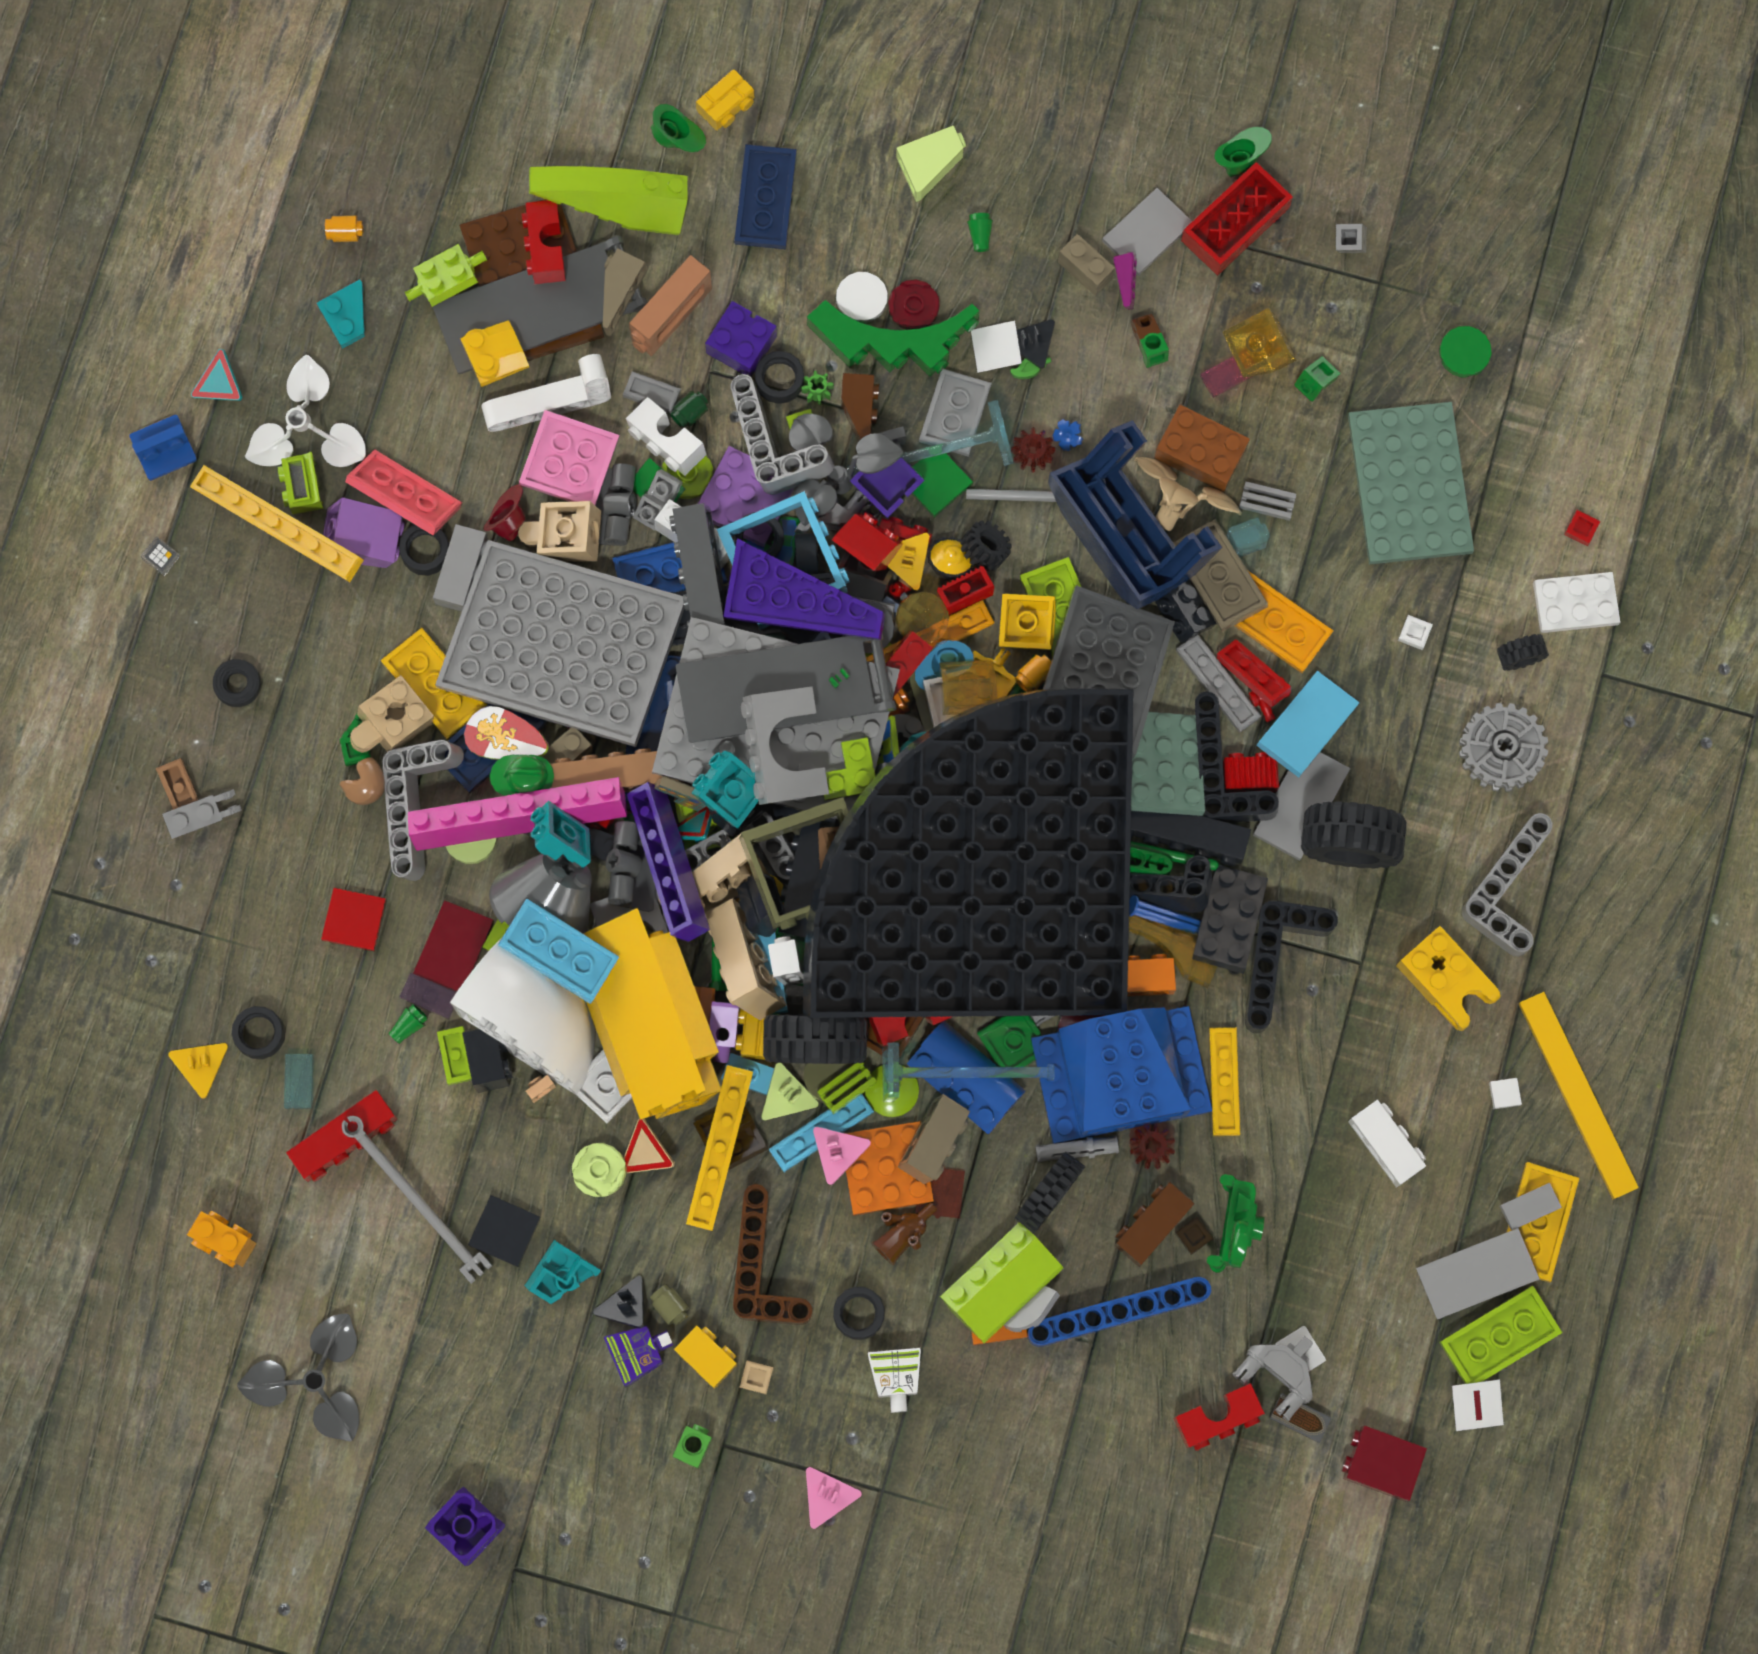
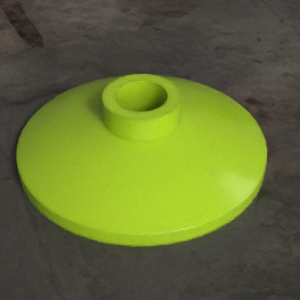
(907, 1096)

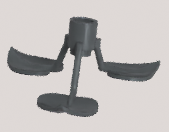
(874, 455)
(334, 1417)

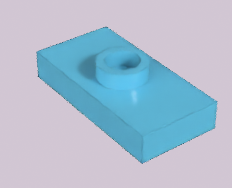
(761, 1073)

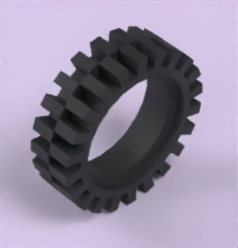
(1049, 1192)

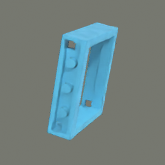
(819, 529)

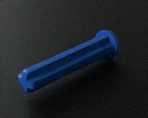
(1163, 915)

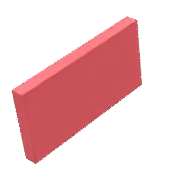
(403, 492)

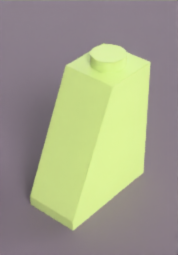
(930, 159)

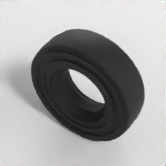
(231, 667)

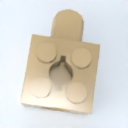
(565, 531)
(390, 718)

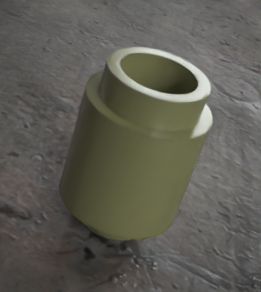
(669, 1305)

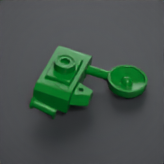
(1240, 1224)

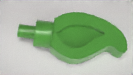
(1026, 370)

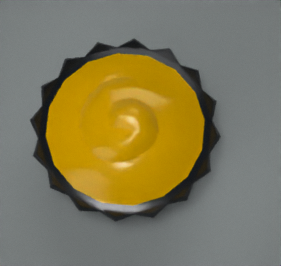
(948, 559)

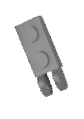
(198, 814)

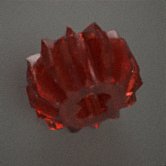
(1043, 450)
(1156, 1138)

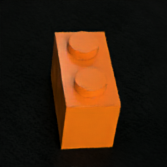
(1151, 976)

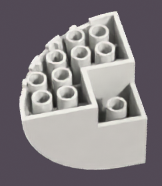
(529, 1016)

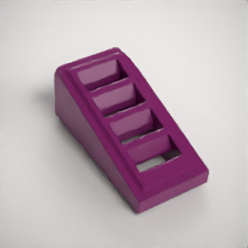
(1126, 274)

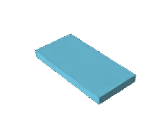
(1307, 724)
(558, 951)

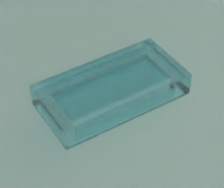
(298, 1081)

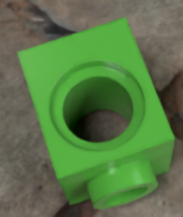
(687, 1457)

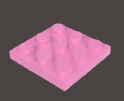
(568, 459)

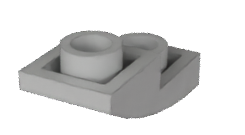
(661, 490)

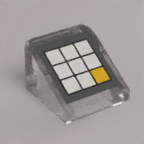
(160, 556)

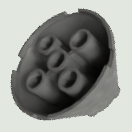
(552, 884)

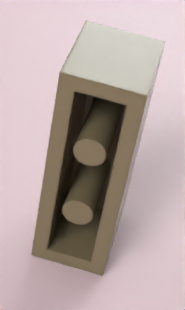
(934, 1139)

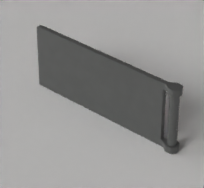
(534, 310)
(716, 686)

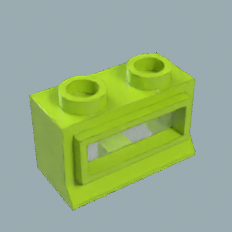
(301, 483)

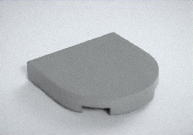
(1034, 1311)

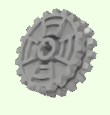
(1523, 753)

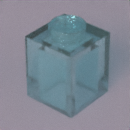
(1248, 537)

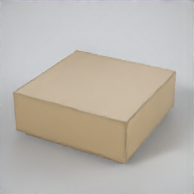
(756, 1377)

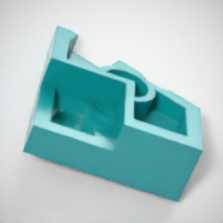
(559, 1272)

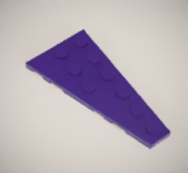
(782, 595)

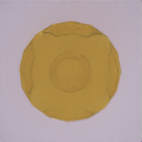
(923, 615)

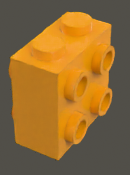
(212, 1233)

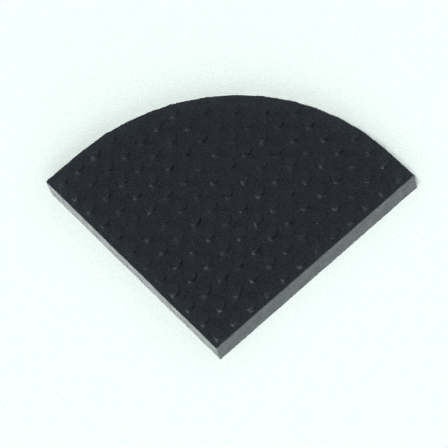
(984, 869)

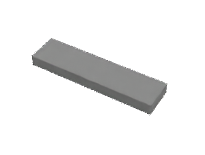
(1218, 681)

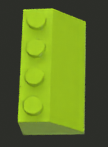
(1001, 1282)

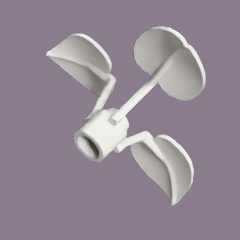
(270, 443)

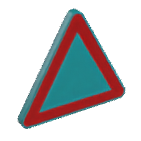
(218, 381)
(696, 826)

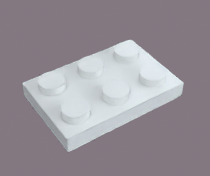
(1576, 602)

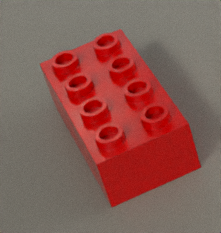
(1236, 218)

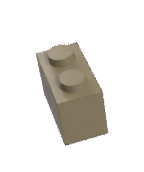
(1086, 264)

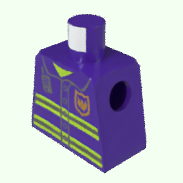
(637, 1352)

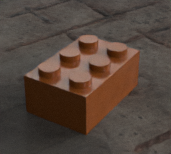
(1201, 448)

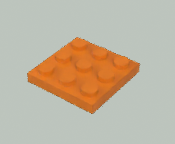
(876, 1180)

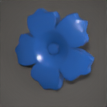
(1067, 434)

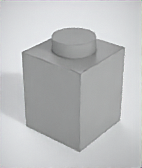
(1351, 238)

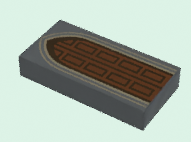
(1304, 1421)

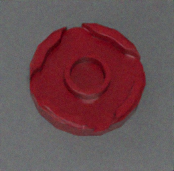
(913, 305)

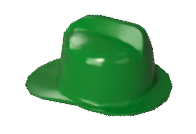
(675, 130)
(1243, 150)
(521, 774)

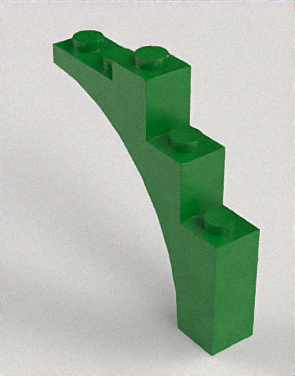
(891, 348)

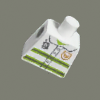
(896, 1375)

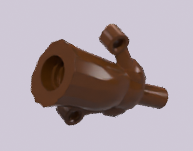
(904, 1234)

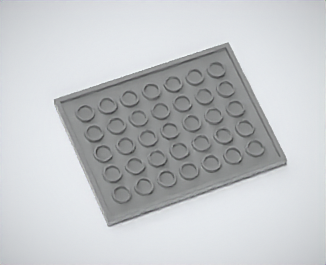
(561, 643)
(791, 747)

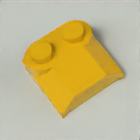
(494, 352)
(1027, 621)

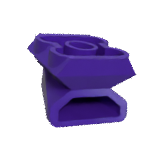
(464, 1526)

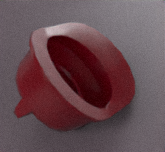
(507, 514)

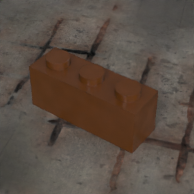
(1153, 1223)

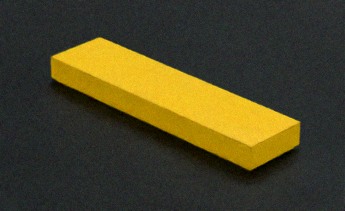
(1224, 1081)

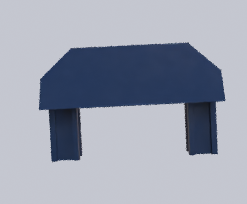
(1120, 526)

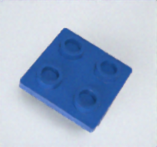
(162, 447)

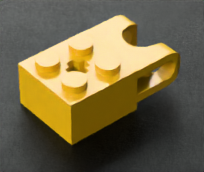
(1447, 986)

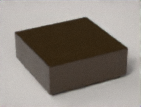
(1194, 1235)

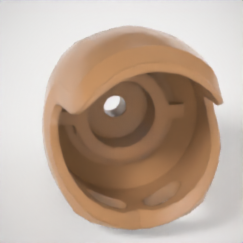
(369, 786)

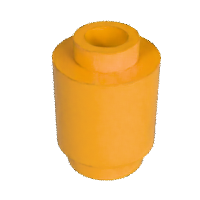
(343, 228)
(1033, 673)

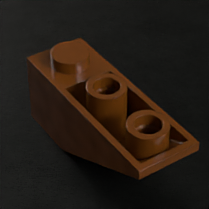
(857, 402)

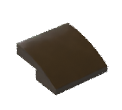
(748, 1140)

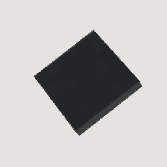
(504, 1231)

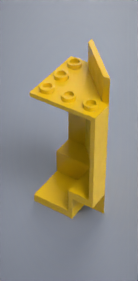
(652, 1021)

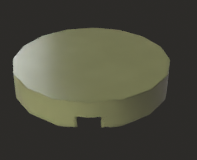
(819, 1075)

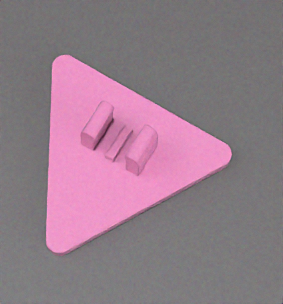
(838, 1151)
(827, 1496)

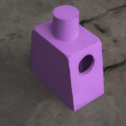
(724, 1016)

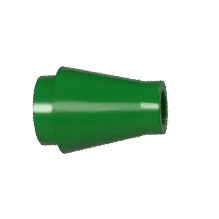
(980, 231)
(408, 1023)

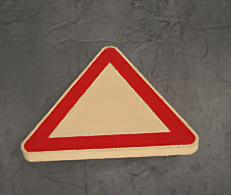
(646, 1151)

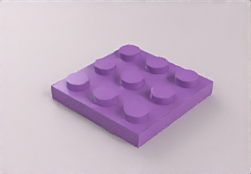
(737, 492)

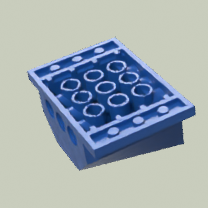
(1121, 1073)

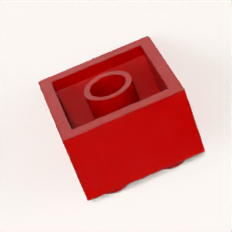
(868, 541)

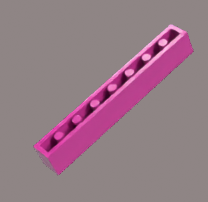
(512, 813)

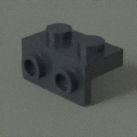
(1187, 611)

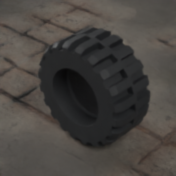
(1353, 835)
(814, 1040)

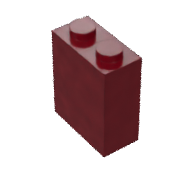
(1383, 1463)

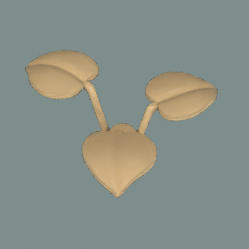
(1175, 494)

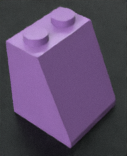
(365, 531)

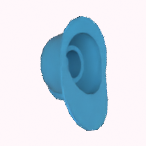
(942, 652)

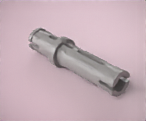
(1078, 1148)

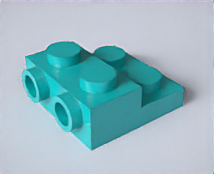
(727, 788)
(560, 834)

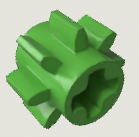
(818, 394)

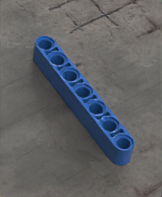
(1130, 1304)

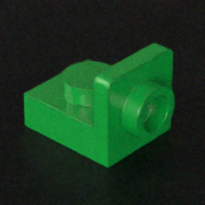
(1316, 378)

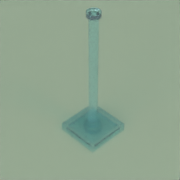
(995, 434)
(894, 1072)

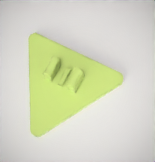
(786, 1095)

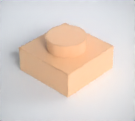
(539, 1087)

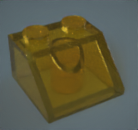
(1259, 344)
(966, 685)

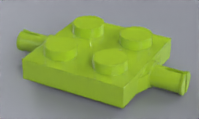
(445, 275)

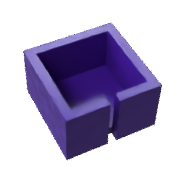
(740, 339)
(889, 485)

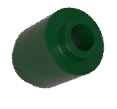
(689, 409)

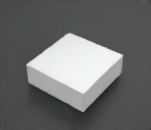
(1415, 632)
(1505, 1093)

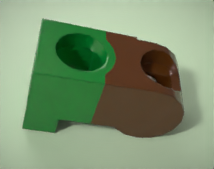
(1150, 340)

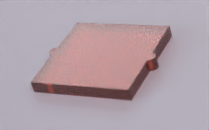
(946, 1194)

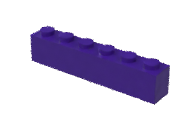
(668, 862)

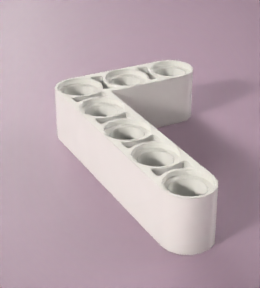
(558, 397)

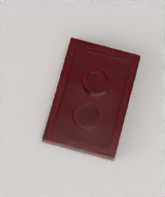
(453, 946)

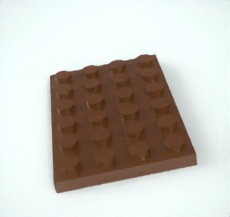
(503, 244)

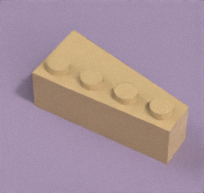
(722, 874)
(742, 962)

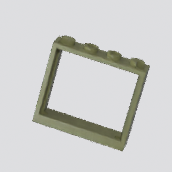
(777, 828)

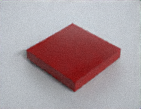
(353, 919)

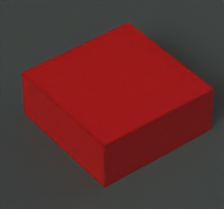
(1582, 528)

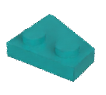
(345, 313)

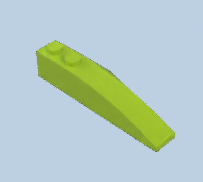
(625, 196)

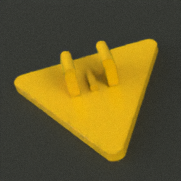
(910, 560)
(200, 1065)

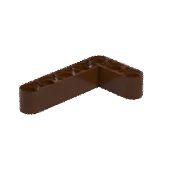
(755, 1266)

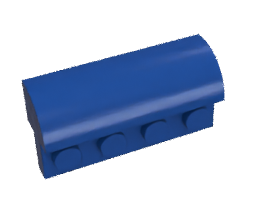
(984, 1097)

